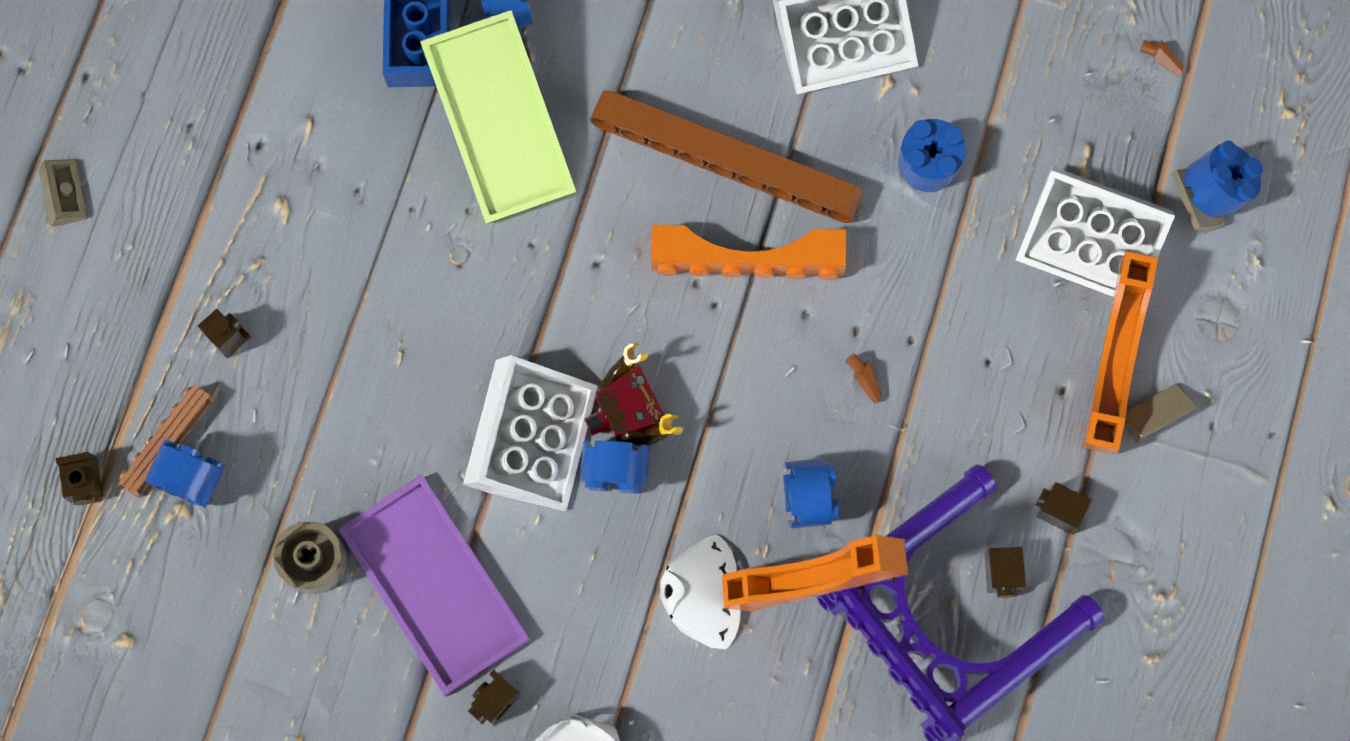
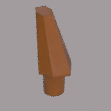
(1163, 56)
(865, 376)

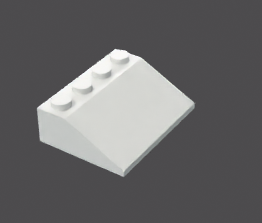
(844, 40)
(1087, 228)
(530, 433)

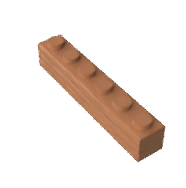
(175, 429)

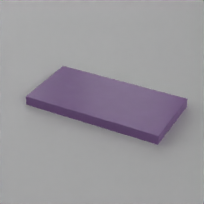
(433, 585)

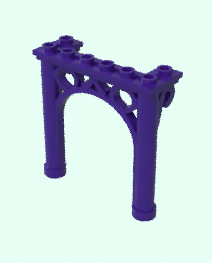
(944, 720)

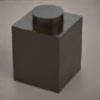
(1062, 507)
(1005, 571)

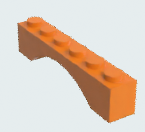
(816, 253)
(1119, 353)
(852, 566)

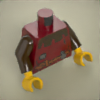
(630, 405)

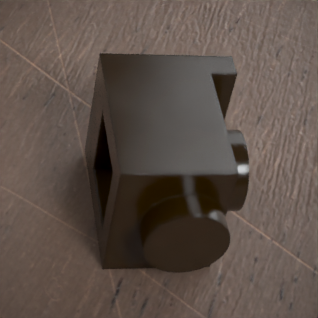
(224, 332)
(90, 484)
(493, 699)

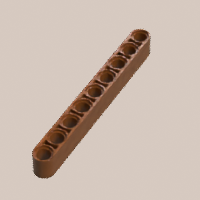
(727, 156)

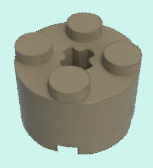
(292, 562)

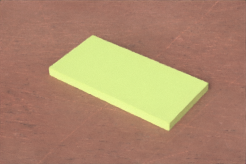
(498, 116)

